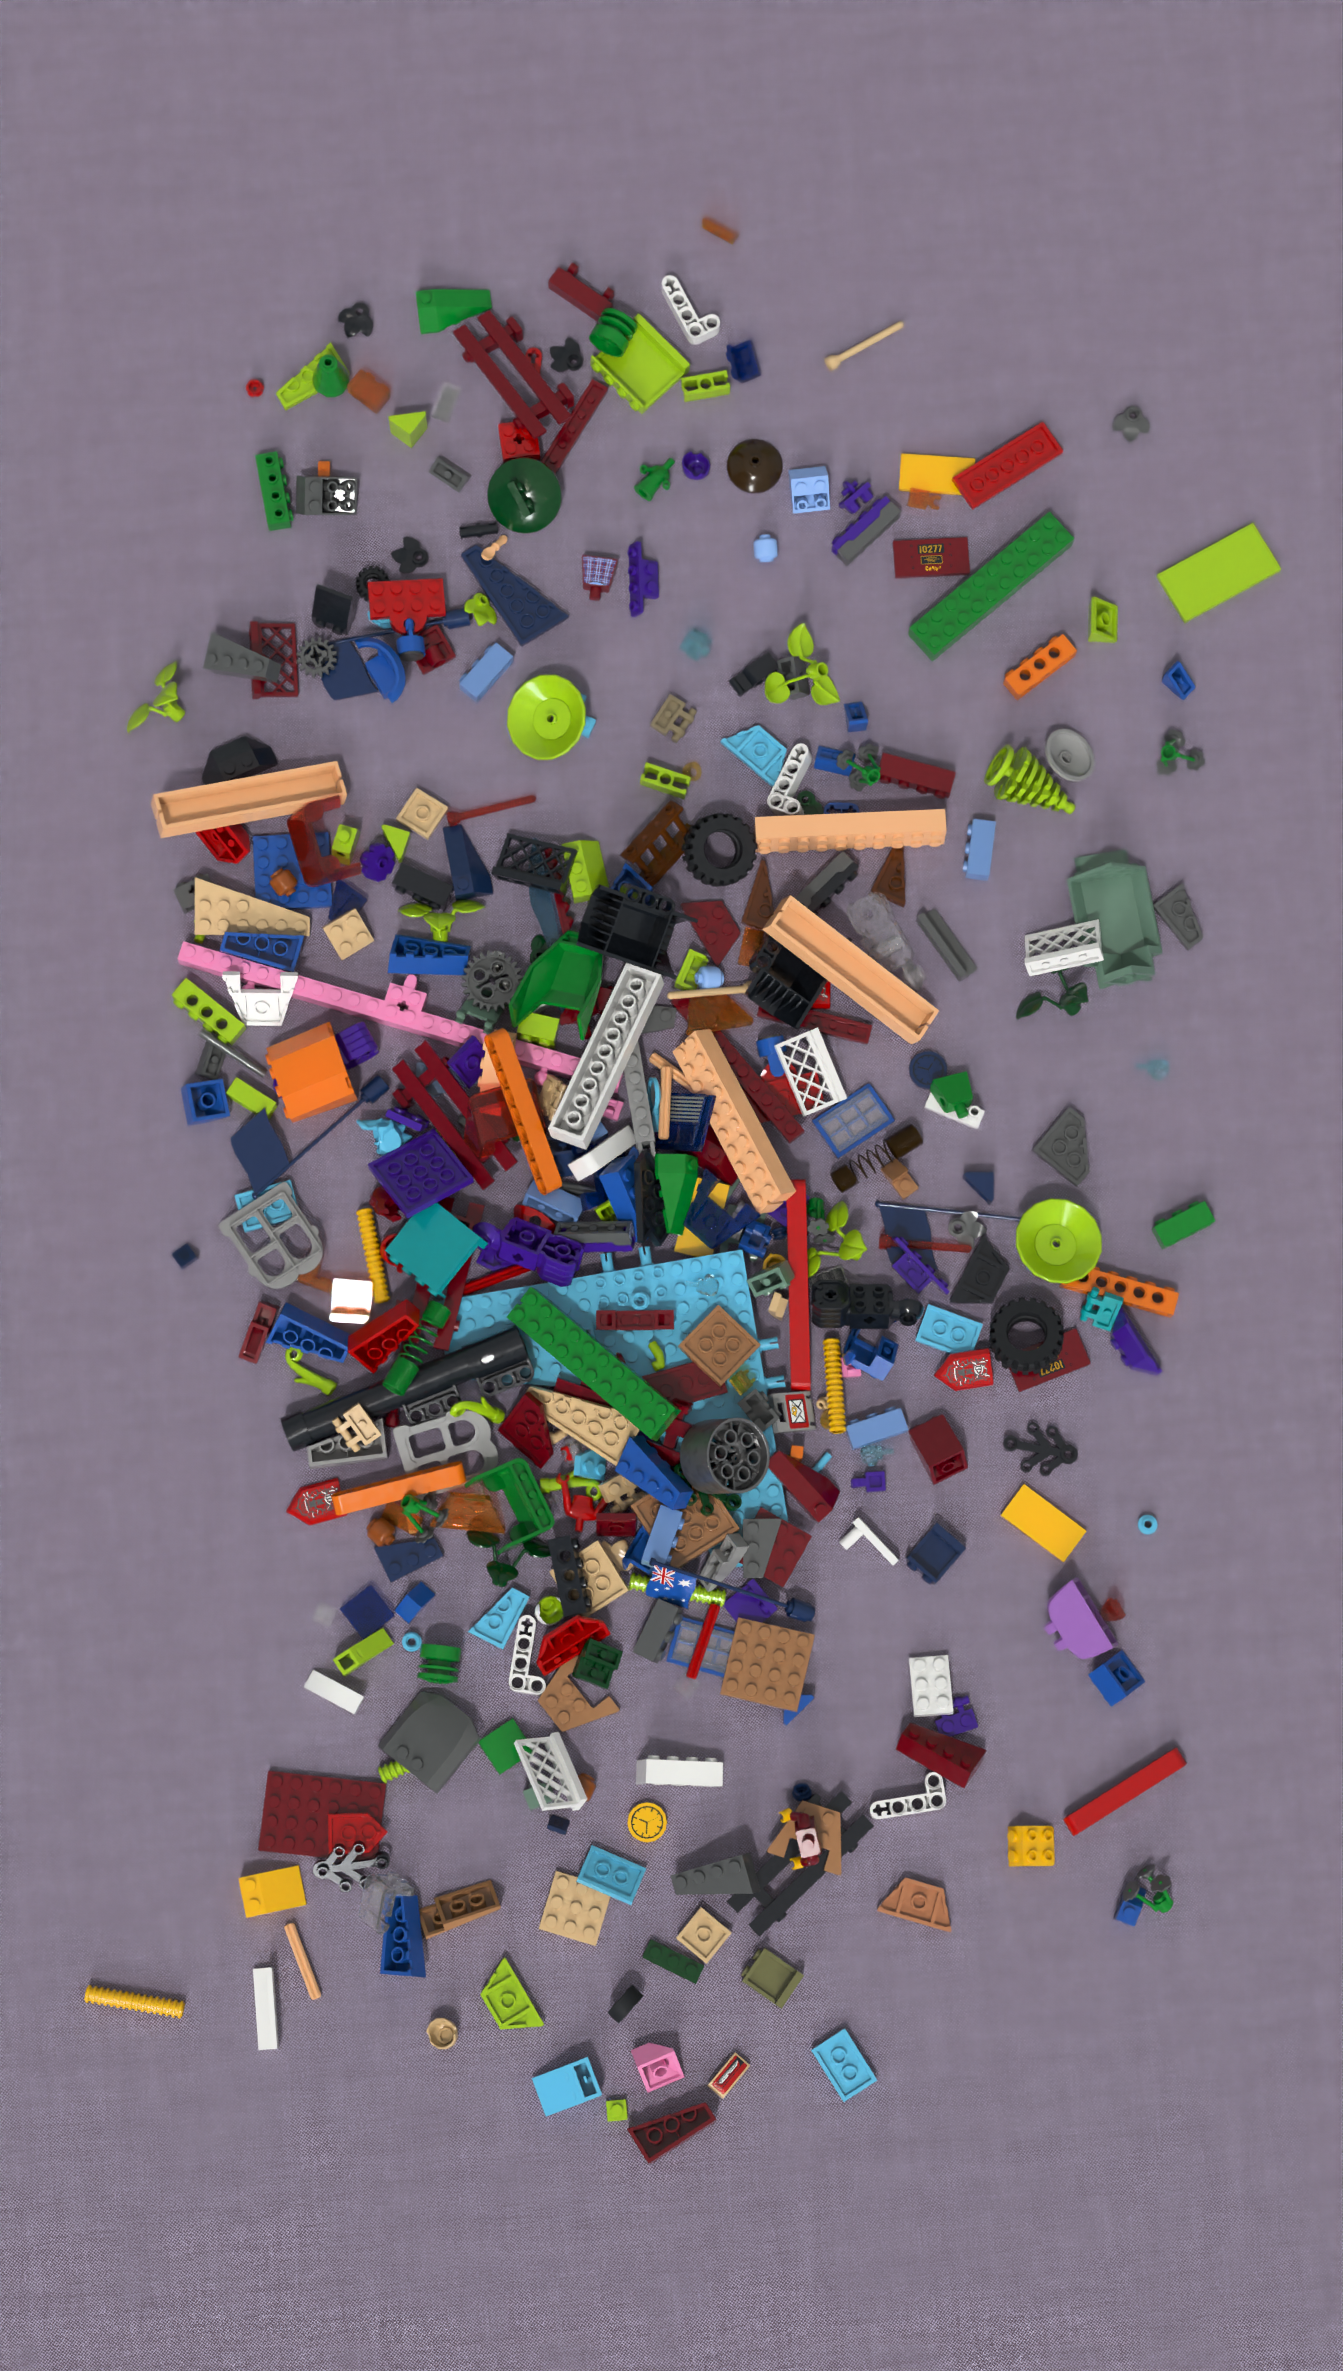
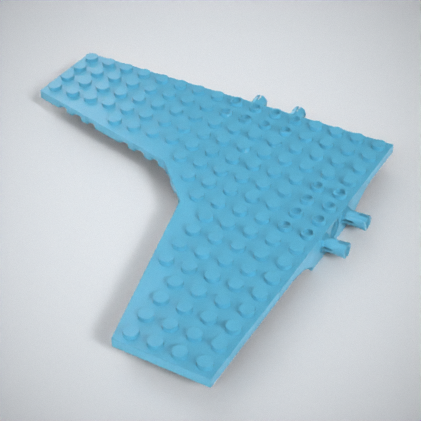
(665, 1285)

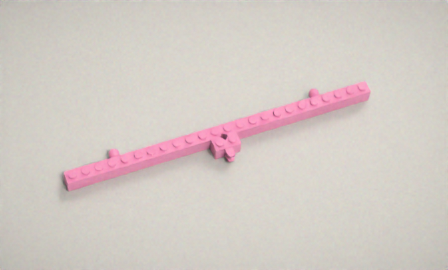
(377, 1010)

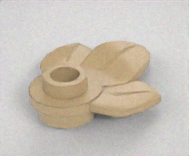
(617, 1553)

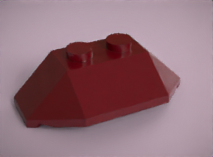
(714, 1158)

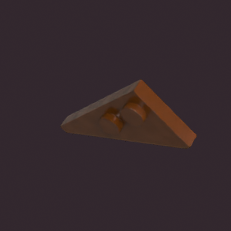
(891, 878)
(760, 904)

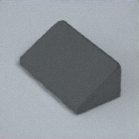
(450, 473)
(210, 1062)

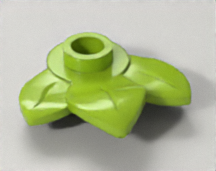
(481, 609)

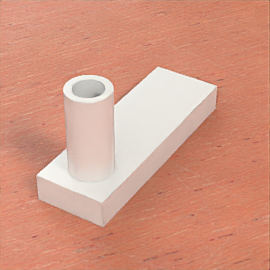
(972, 1120)
(860, 1529)

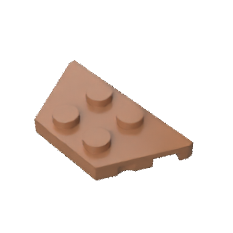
(918, 1904)

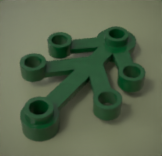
(704, 1497)

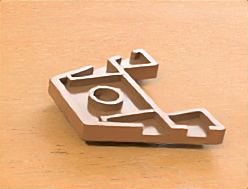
(567, 1705)
(829, 1832)

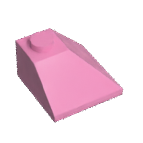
(657, 2065)

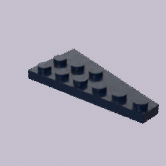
(517, 602)

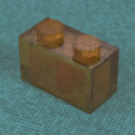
(369, 391)

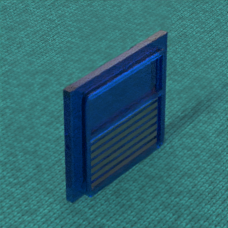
(688, 1122)

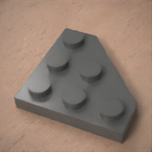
(1066, 1147)

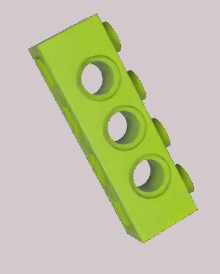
(188, 990)

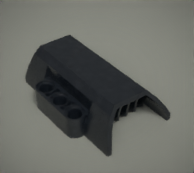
(630, 927)
(784, 984)

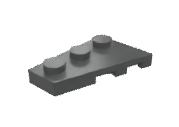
(760, 1537)

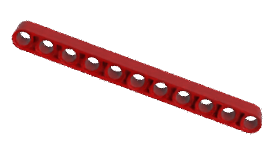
(799, 1288)

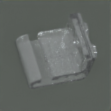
(379, 1898)

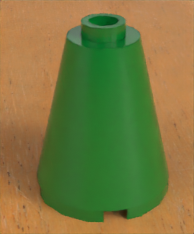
(330, 377)

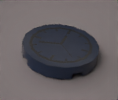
(927, 1067)

